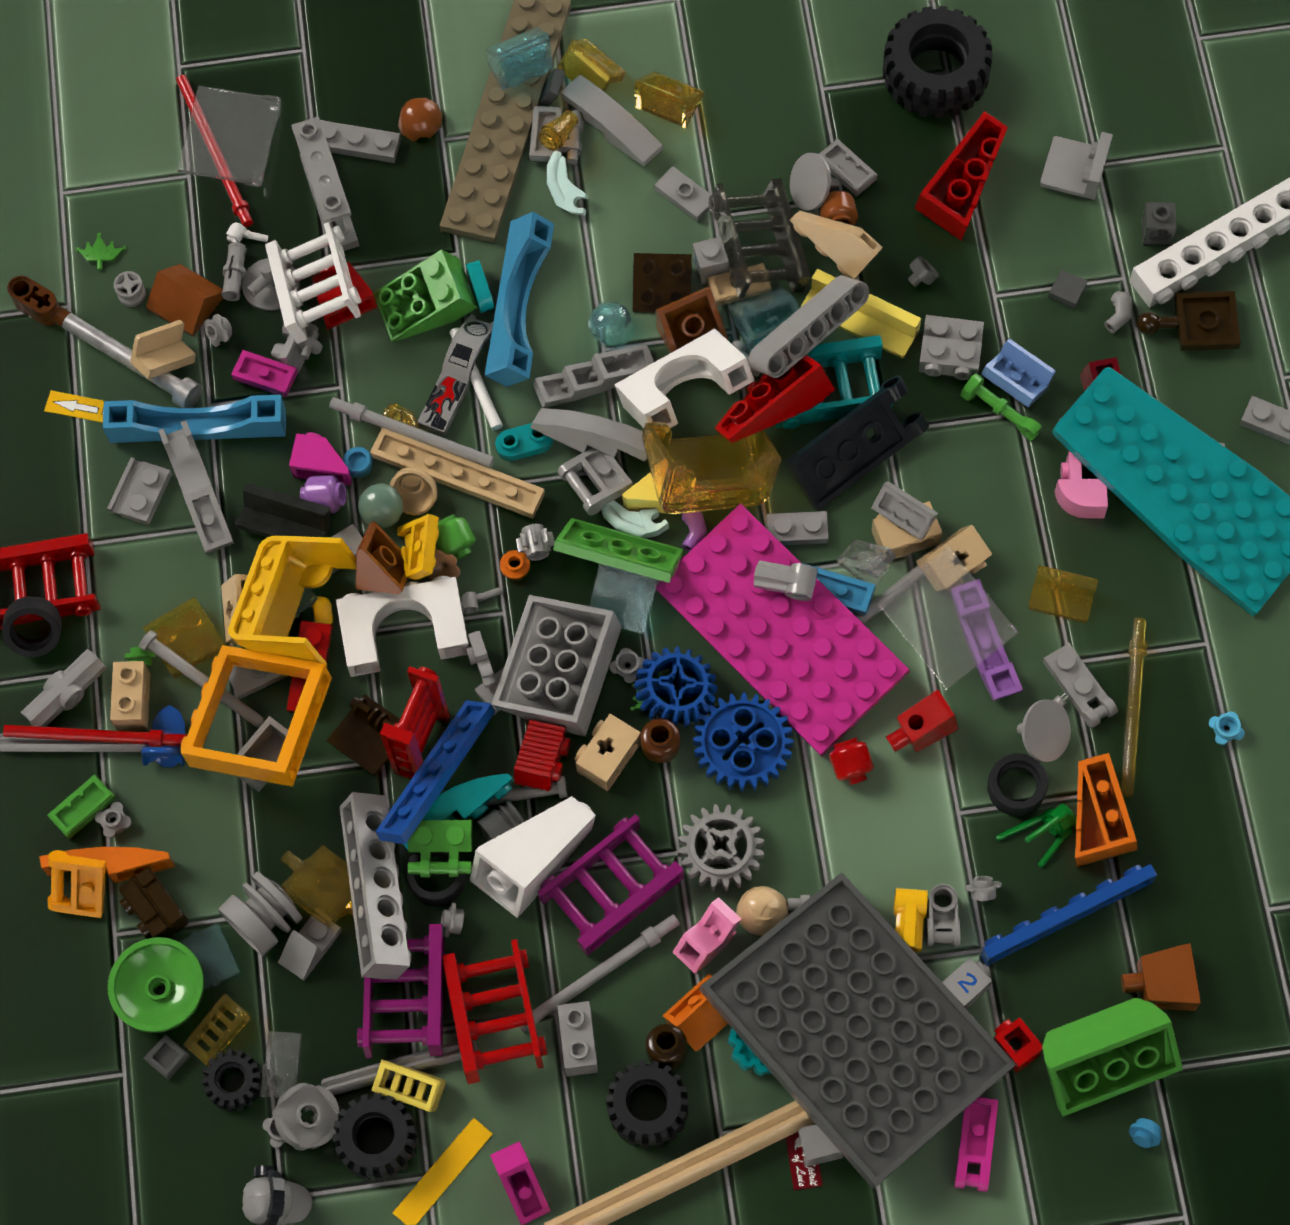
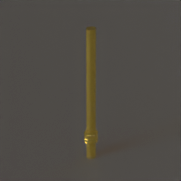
(1137, 651)

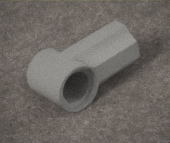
(794, 580)

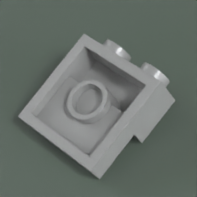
(951, 347)

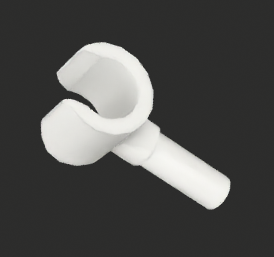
(238, 231)

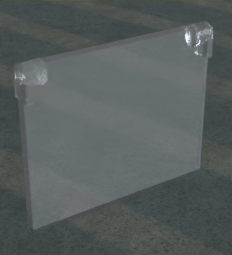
(229, 135)
(947, 618)

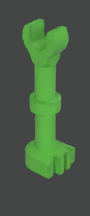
(974, 386)

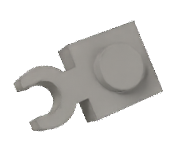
(478, 655)

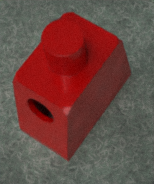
(344, 314)
(935, 721)

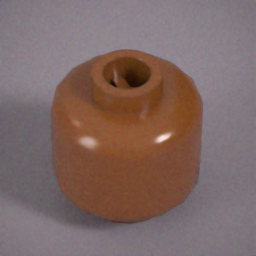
(840, 207)

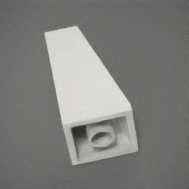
(526, 855)

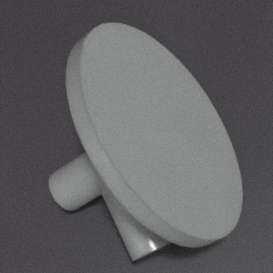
(811, 181)
(260, 287)
(1045, 730)

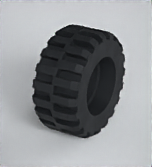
(941, 31)

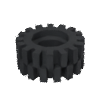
(219, 1066)

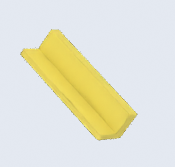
(875, 318)

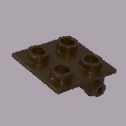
(660, 280)
(360, 733)

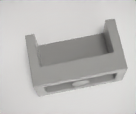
(264, 745)

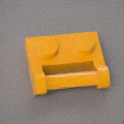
(86, 885)

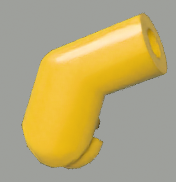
(322, 610)

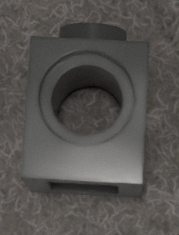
(1158, 223)

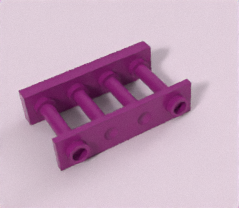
(615, 915)
(429, 1004)

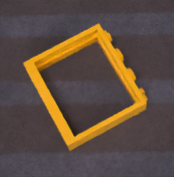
(298, 734)

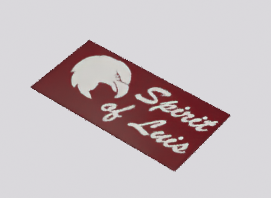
(802, 1176)

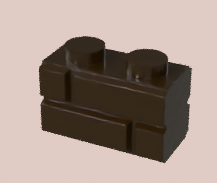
(152, 905)

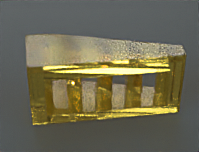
(207, 1023)

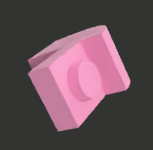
(1080, 496)
(708, 936)

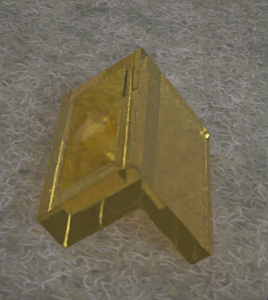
(590, 62)
(1062, 594)

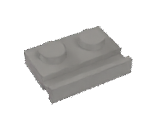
(139, 491)

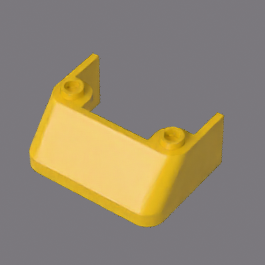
(275, 588)

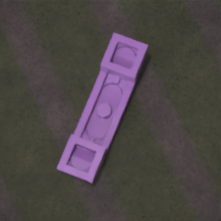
(999, 674)

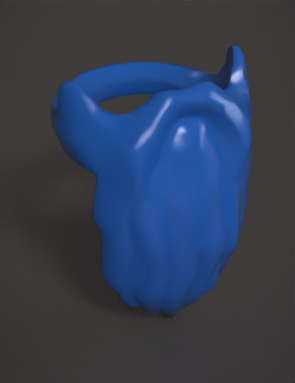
(171, 722)

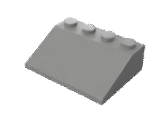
(558, 663)

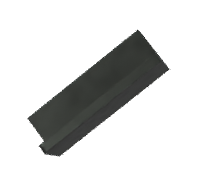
(280, 514)

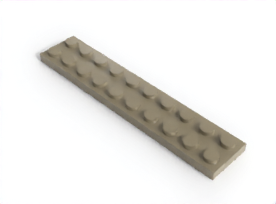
(500, 133)

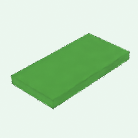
(619, 550)

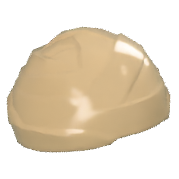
(416, 489)
(761, 909)

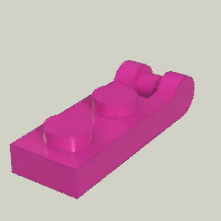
(976, 1143)

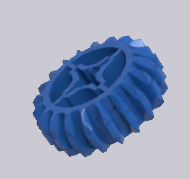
(699, 685)

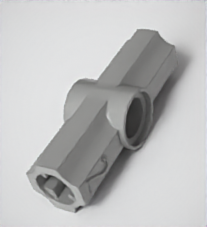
(64, 689)

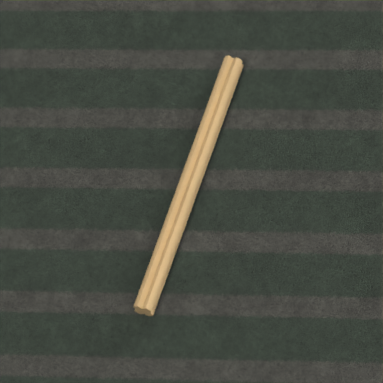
(688, 1168)

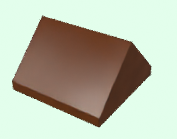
(183, 297)
(688, 319)
(379, 563)

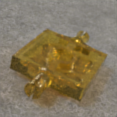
(319, 885)

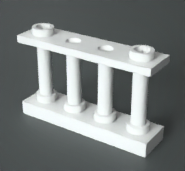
(286, 280)

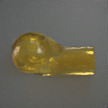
(400, 414)

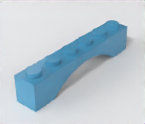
(509, 349)
(246, 418)

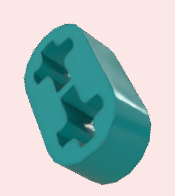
(479, 286)

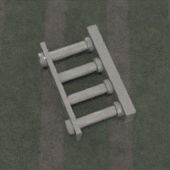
(324, 179)

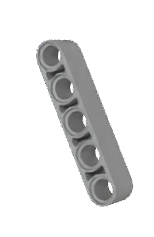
(808, 326)

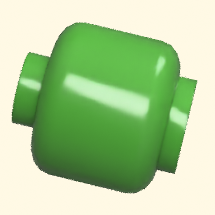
(455, 537)

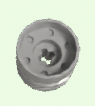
(260, 913)

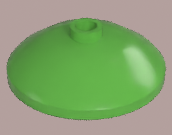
(145, 968)

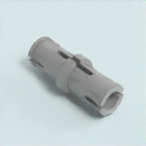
(234, 271)

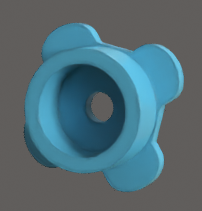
(1227, 719)

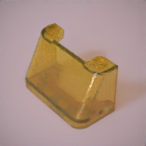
(709, 470)

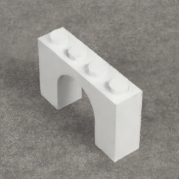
(705, 357)
(364, 613)

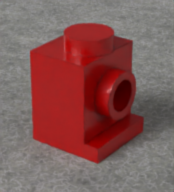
(1030, 1045)

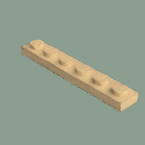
(458, 473)

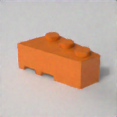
(1102, 816)

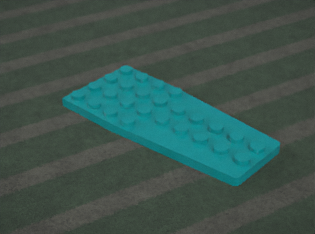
(1183, 487)

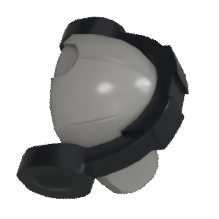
(274, 1200)

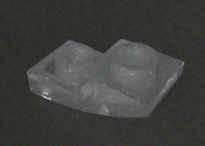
(281, 1063)

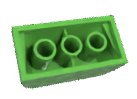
(1109, 1054)

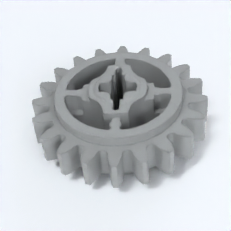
(711, 857)

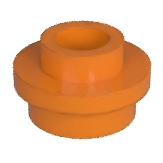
(514, 572)

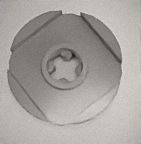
(288, 1116)

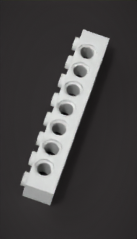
(1155, 288)

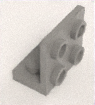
(1076, 166)

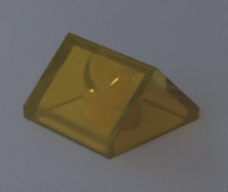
(667, 98)

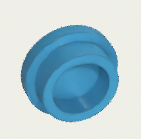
(1145, 1133)

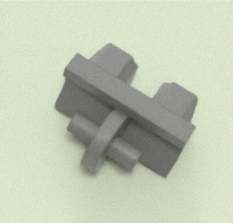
(295, 354)

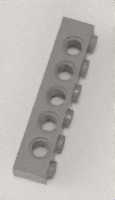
(374, 888)

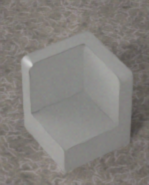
(817, 1146)

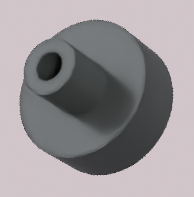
(922, 271)

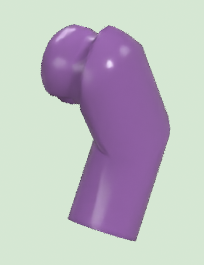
(696, 527)

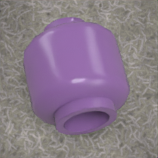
(325, 491)

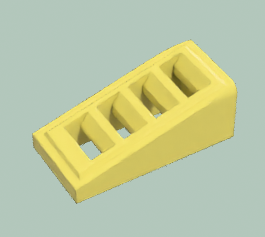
(417, 1101)

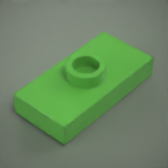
(81, 806)

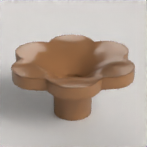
(445, 565)

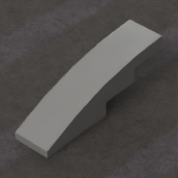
(612, 119)
(591, 376)
(584, 429)

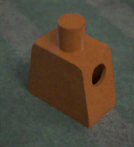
(1166, 979)

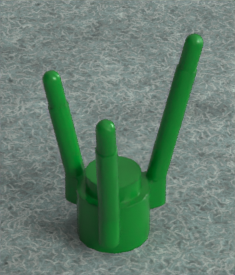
(1055, 821)

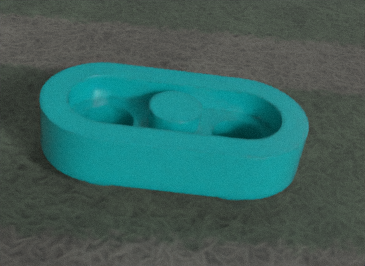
(525, 443)

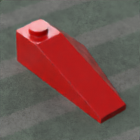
(776, 400)

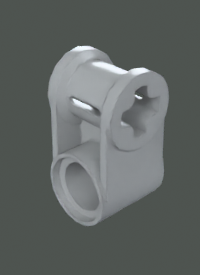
(943, 923)

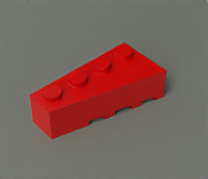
(958, 183)

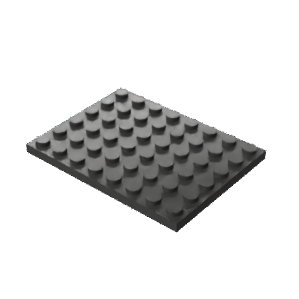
(857, 1029)

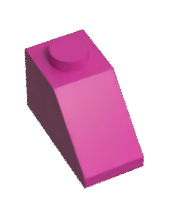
(316, 457)
(520, 1183)

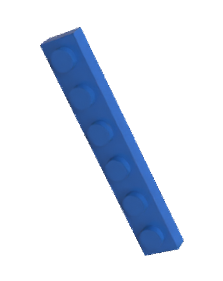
(435, 772)
(1078, 908)

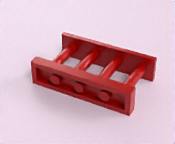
(47, 554)
(408, 738)
(464, 1002)

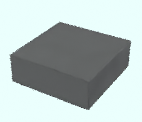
(552, 87)
(1068, 289)
(166, 1057)

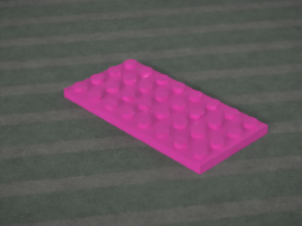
(796, 653)

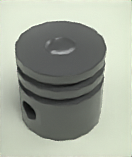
(500, 821)

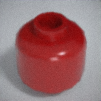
(851, 761)

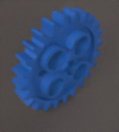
(763, 760)

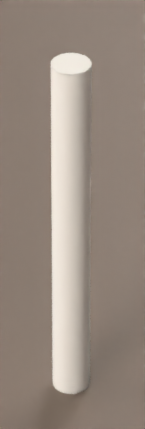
(483, 395)

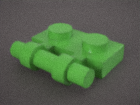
(437, 837)

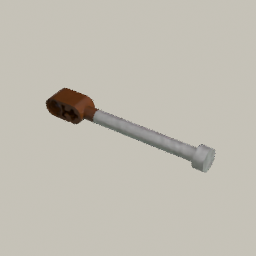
(184, 392)

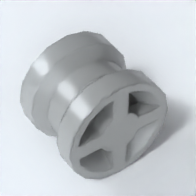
(123, 287)

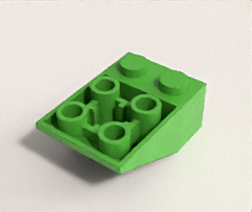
(425, 297)

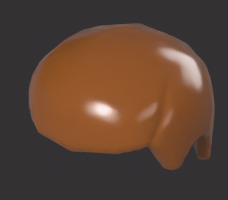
(420, 118)

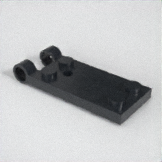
(845, 453)

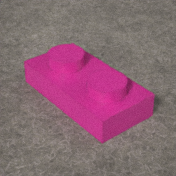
(264, 373)

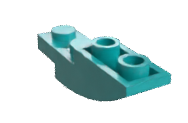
(469, 798)

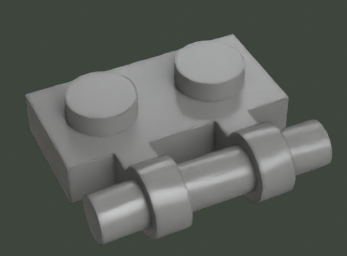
(571, 147)

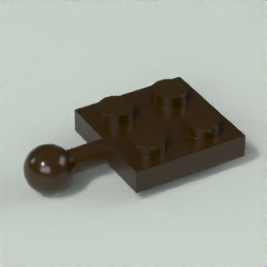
(1202, 321)

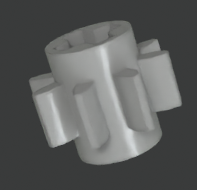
(535, 542)

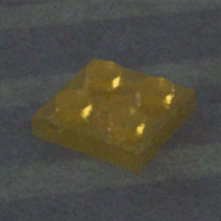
(187, 633)

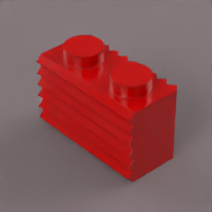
(540, 755)

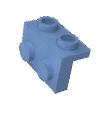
(1019, 373)

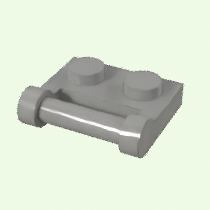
(604, 474)

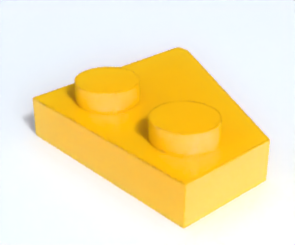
(419, 546)

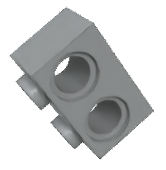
(577, 1038)

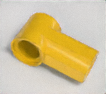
(910, 911)

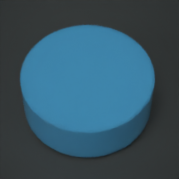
(358, 462)

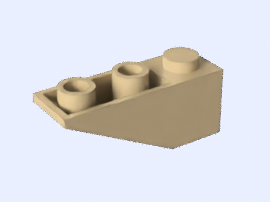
(844, 243)

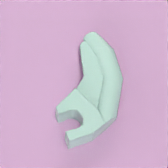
(561, 188)
(633, 522)

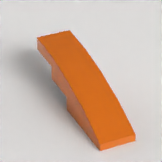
(121, 862)

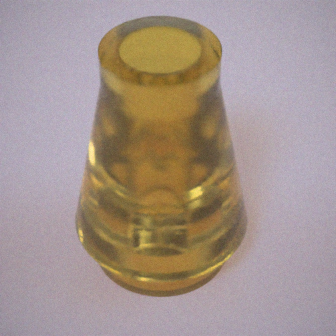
(556, 132)

